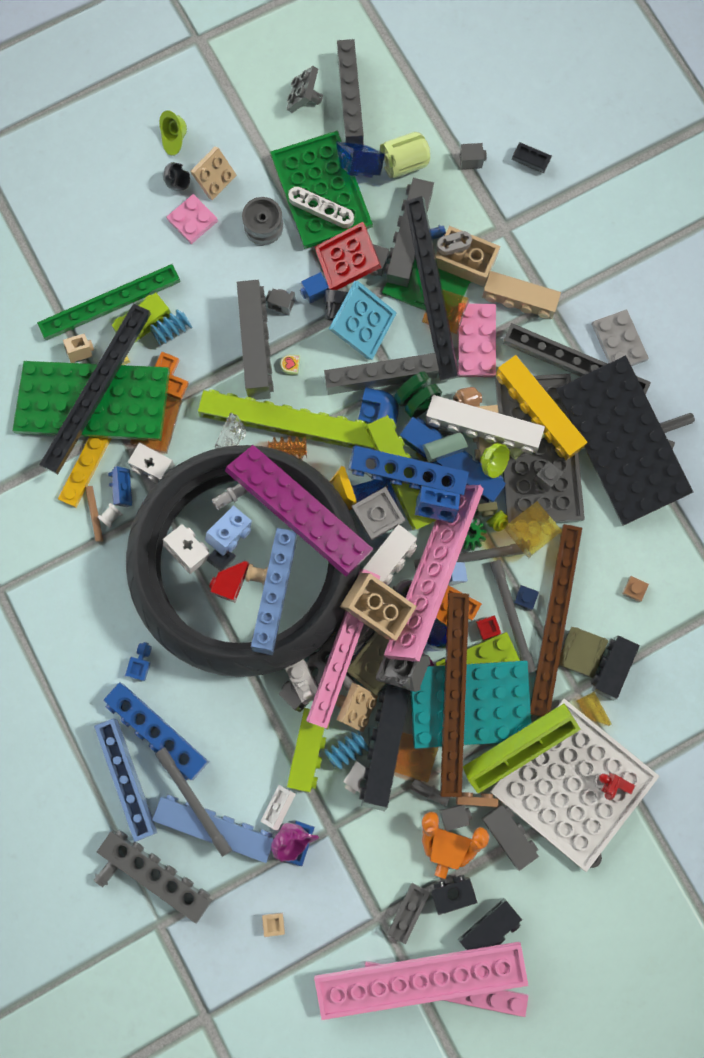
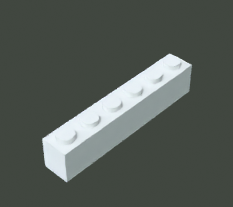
(484, 424)

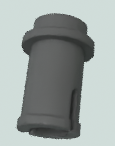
(105, 874)

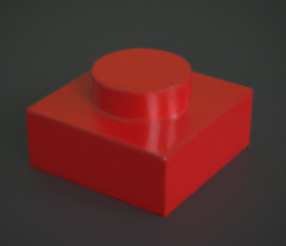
(488, 627)

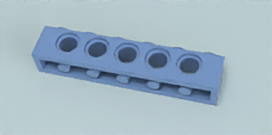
(274, 591)

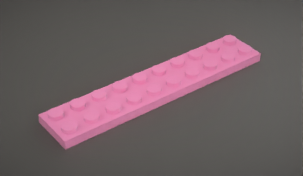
(433, 578)
(421, 980)

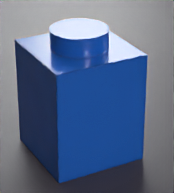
(314, 288)

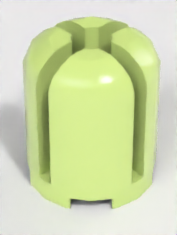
(405, 154)

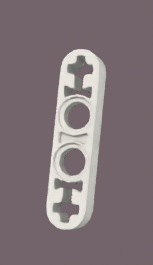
(322, 205)

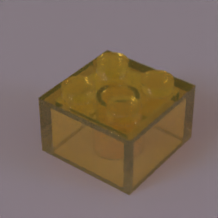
(532, 529)

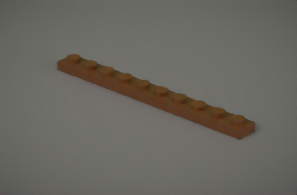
(555, 620)
(454, 695)

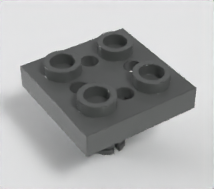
(303, 91)

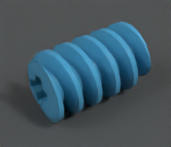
(170, 326)
(346, 750)

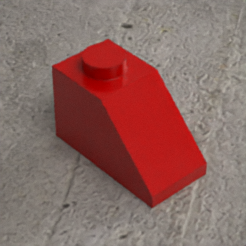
(229, 582)

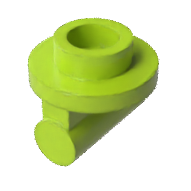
(498, 521)

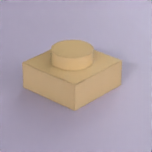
(273, 924)

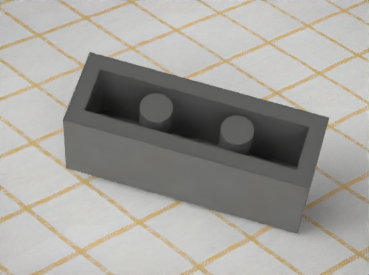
(511, 836)

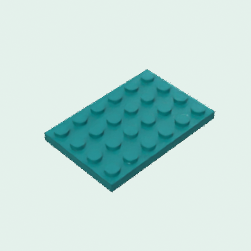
(494, 703)

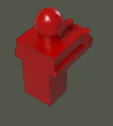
(613, 783)

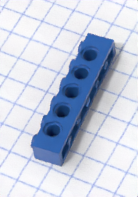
(358, 459)
(122, 693)

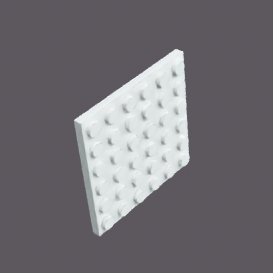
(563, 793)

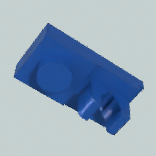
(121, 486)

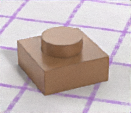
(635, 589)

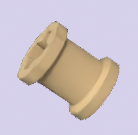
(256, 574)

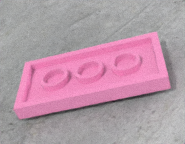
(477, 341)

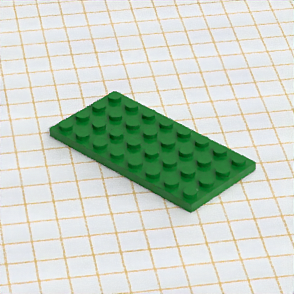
(128, 409)

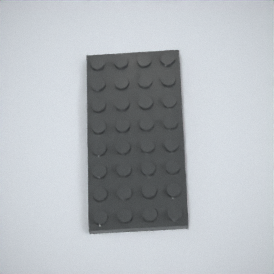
(565, 498)

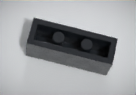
(614, 667)
(492, 927)

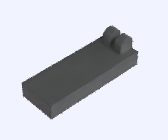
(408, 913)

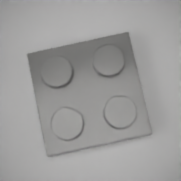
(378, 513)

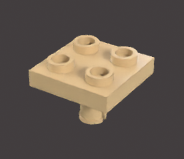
(213, 173)
(356, 707)

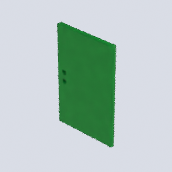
(414, 290)

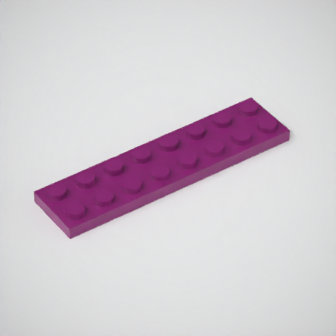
(299, 510)

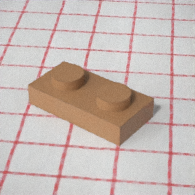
(485, 800)

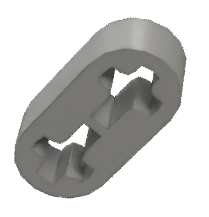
(454, 243)

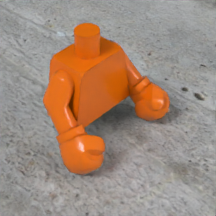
(450, 848)

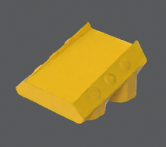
(343, 486)

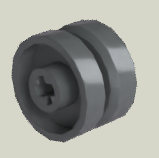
(262, 220)

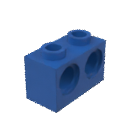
(437, 504)

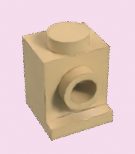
(78, 348)

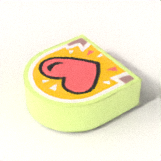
(290, 364)

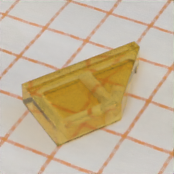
(593, 709)

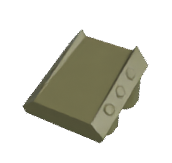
(582, 652)

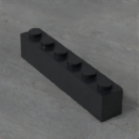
(385, 748)

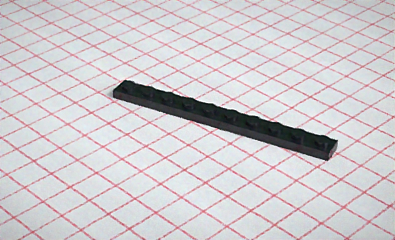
(432, 288)
(95, 389)

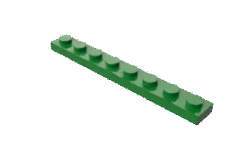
(108, 302)

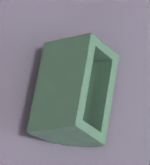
(445, 447)

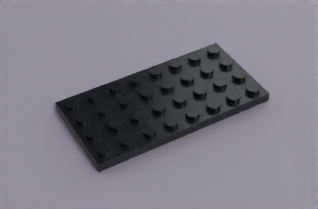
(624, 440)

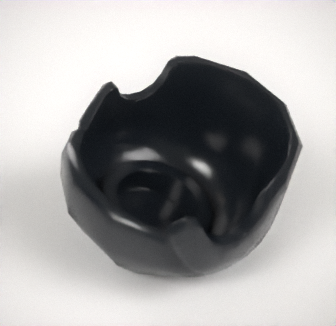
(176, 177)

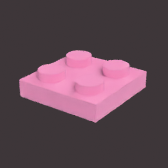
(192, 218)

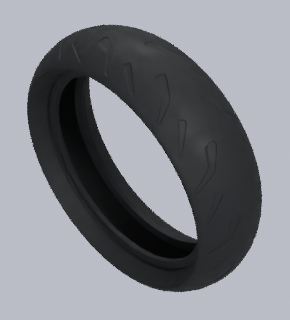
(146, 583)

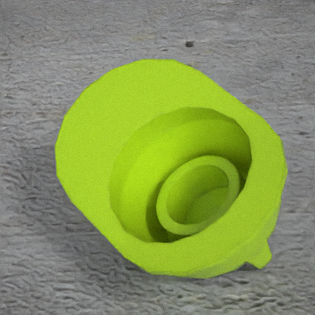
(172, 131)

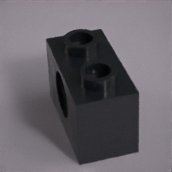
(465, 894)

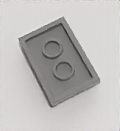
(620, 338)

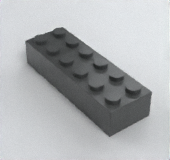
(255, 339)

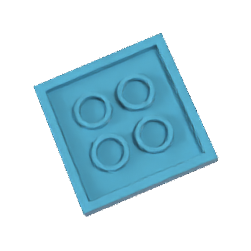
(362, 320)

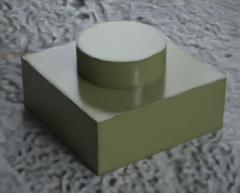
(487, 509)

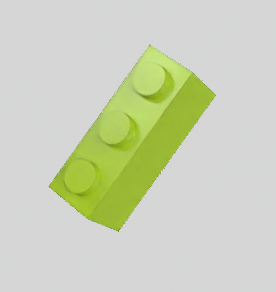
(158, 311)

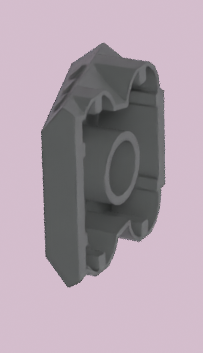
(403, 673)

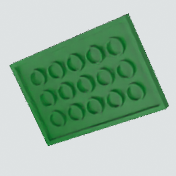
(317, 169)

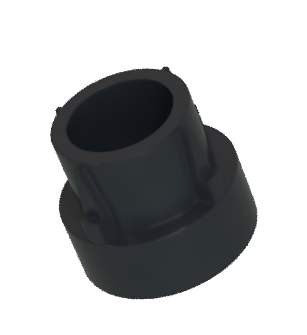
(333, 300)

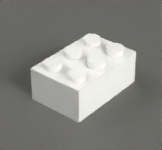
(391, 554)

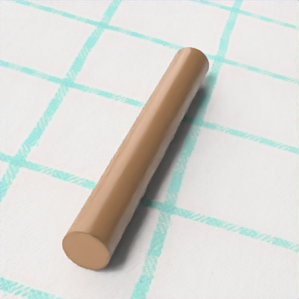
(94, 513)

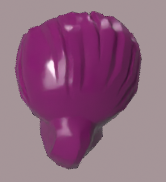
(291, 842)

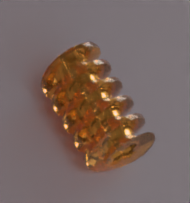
(294, 448)

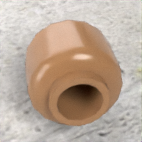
(468, 396)

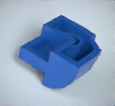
(377, 405)

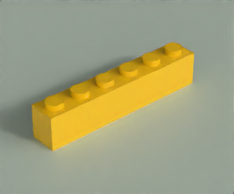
(540, 407)

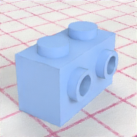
(228, 531)

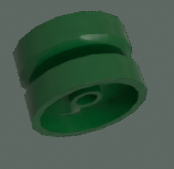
(417, 394)

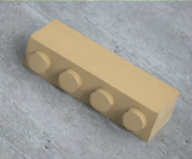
(521, 295)

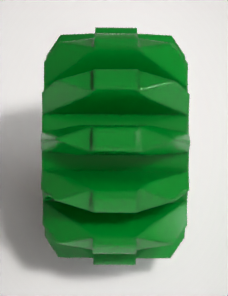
(477, 537)

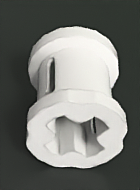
(110, 515)

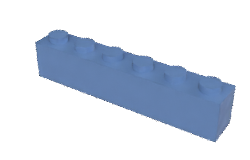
(125, 779)
(239, 837)

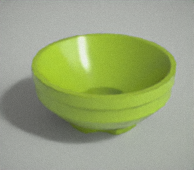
(495, 460)

